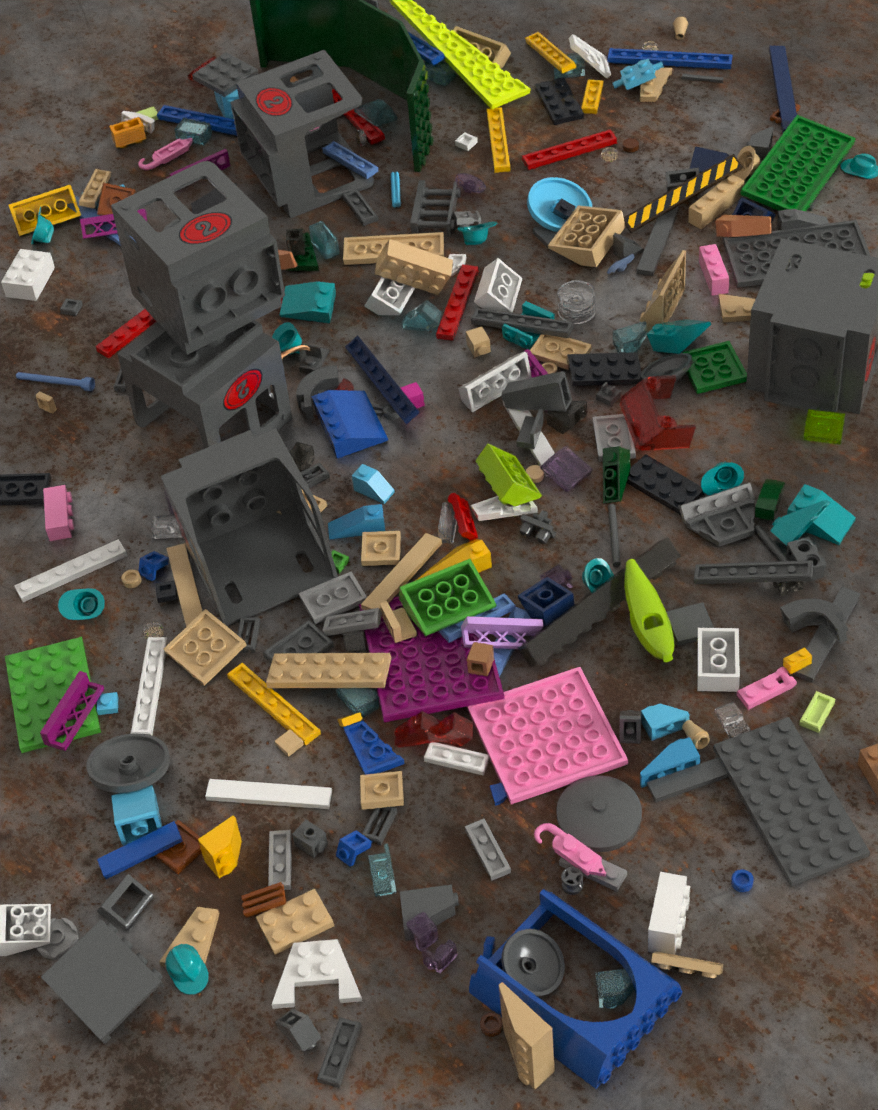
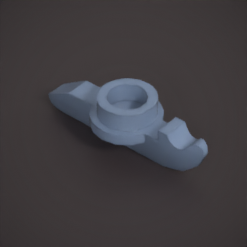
(620, 265)

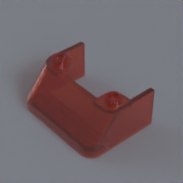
(644, 423)

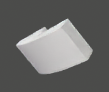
(149, 123)

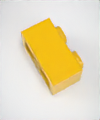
(797, 661)

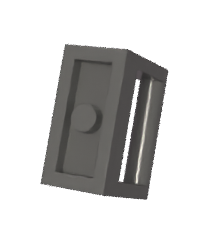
(128, 882)

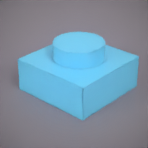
(107, 703)

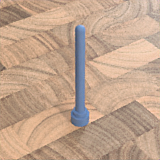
(86, 383)

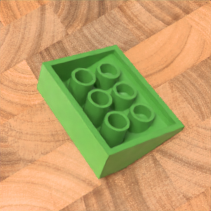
(446, 597)

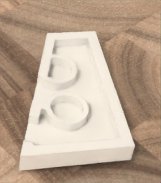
(591, 55)
(494, 509)

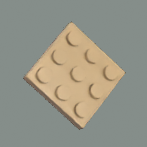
(205, 647)

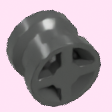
(574, 875)

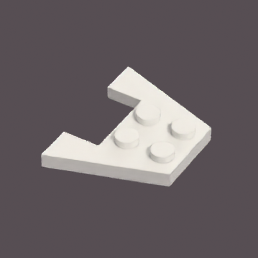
(315, 965)

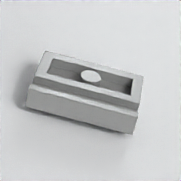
(465, 218)

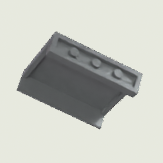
(102, 979)

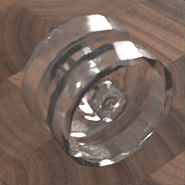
(576, 301)

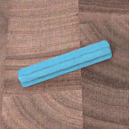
(395, 189)

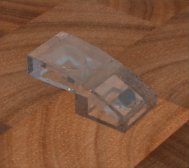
(732, 720)

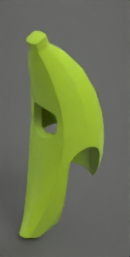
(648, 614)

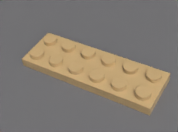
(367, 249)
(329, 670)

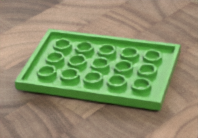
(37, 685)

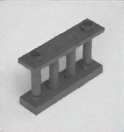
(421, 202)

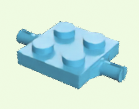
(637, 74)

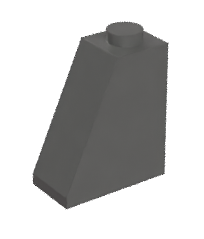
(436, 902)

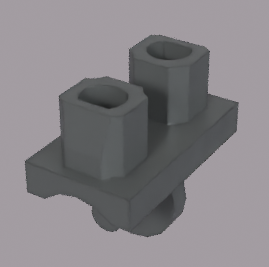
(538, 523)

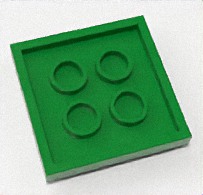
(715, 367)

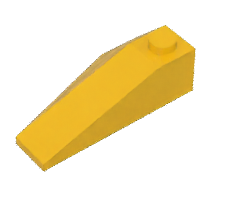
(474, 550)

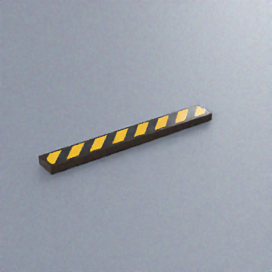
(682, 193)

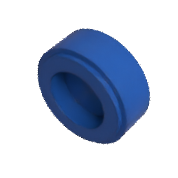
(742, 880)

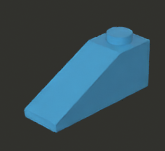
(361, 520)
(672, 759)

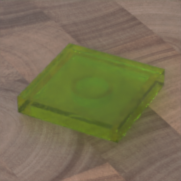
(824, 426)

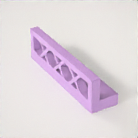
(499, 628)

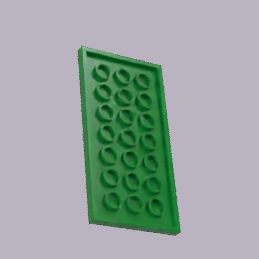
(798, 165)

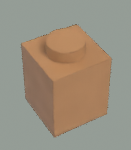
(480, 659)

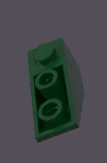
(615, 473)

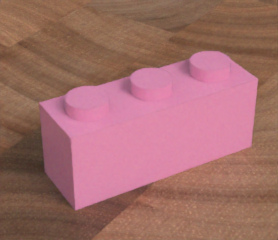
(713, 269)
(58, 512)

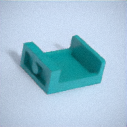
(521, 338)

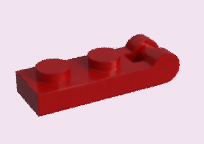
(463, 517)

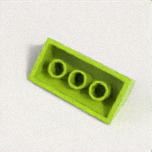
(506, 476)

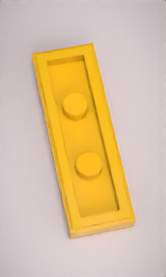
(592, 96)

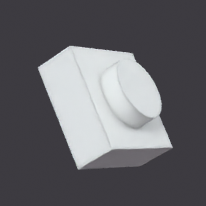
(466, 141)

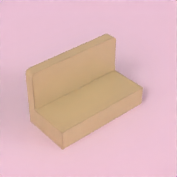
(397, 623)

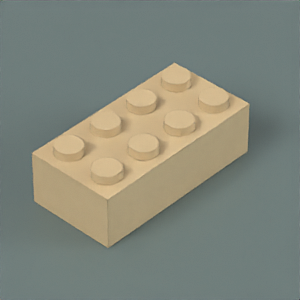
(413, 267)

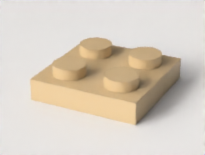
(380, 548)
(381, 790)

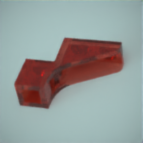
(427, 729)

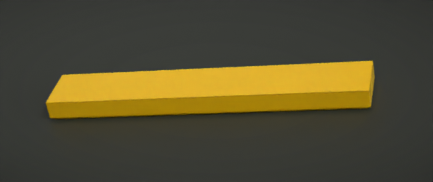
(550, 52)
(498, 140)
(273, 703)

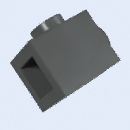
(310, 839)

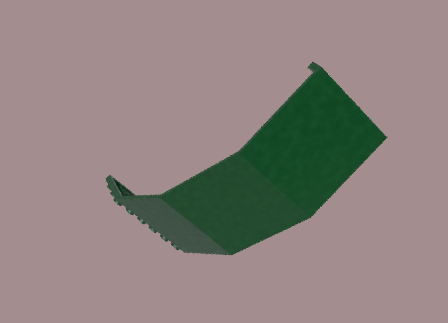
(355, 38)

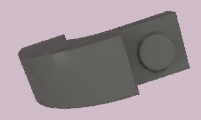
(315, 383)
(815, 612)

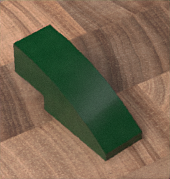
(769, 499)

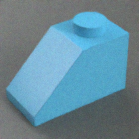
(372, 484)
(662, 720)

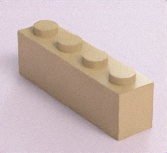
(715, 201)

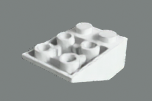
(24, 927)

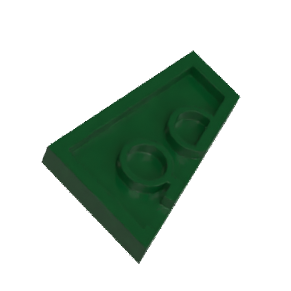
(308, 261)

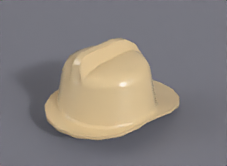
(749, 161)

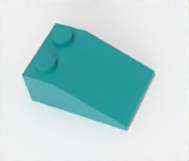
(309, 301)
(675, 335)
(831, 523)

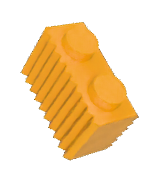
(128, 132)

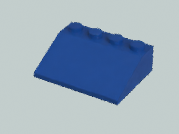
(348, 421)

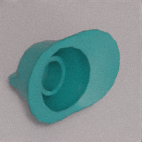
(861, 165)
(43, 230)
(476, 233)
(287, 337)
(722, 477)
(596, 573)
(81, 604)
(187, 969)

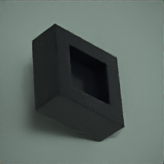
(564, 209)
(166, 591)

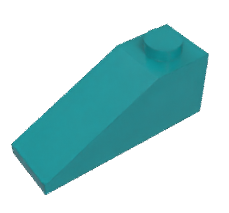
(796, 523)

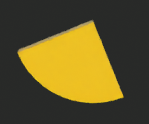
(350, 719)

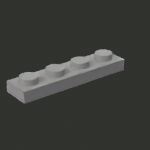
(716, 501)

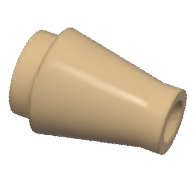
(680, 25)
(698, 736)

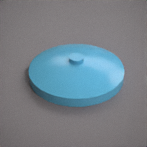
(547, 194)

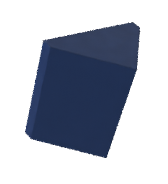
(706, 158)

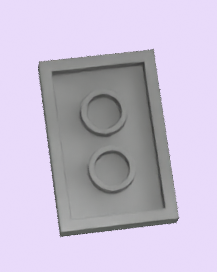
(612, 432)
(332, 597)

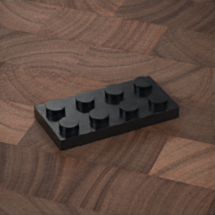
(559, 101)
(604, 367)
(663, 483)

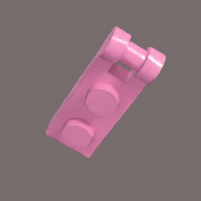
(766, 688)

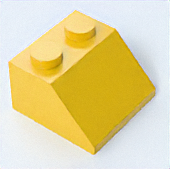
(222, 847)

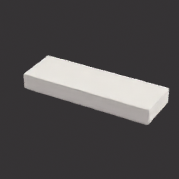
(456, 758)

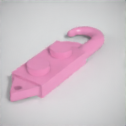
(167, 153)
(572, 850)

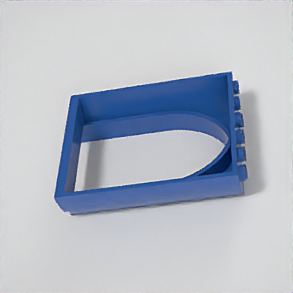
(584, 1046)

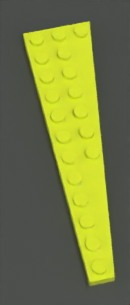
(475, 68)

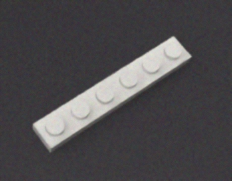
(70, 570)

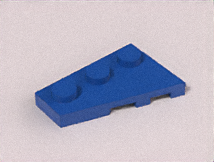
(370, 750)

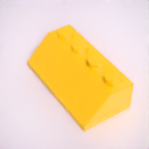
(52, 205)

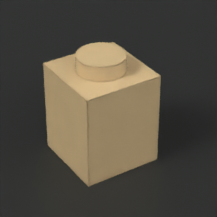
(478, 341)

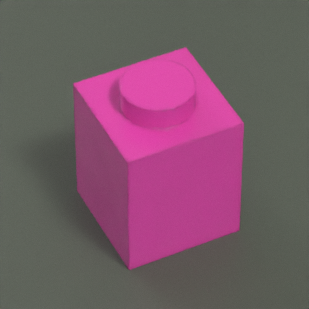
(415, 394)

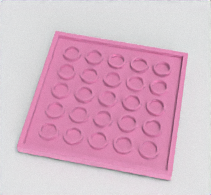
(547, 735)

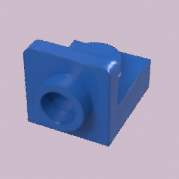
(150, 563)
(351, 846)

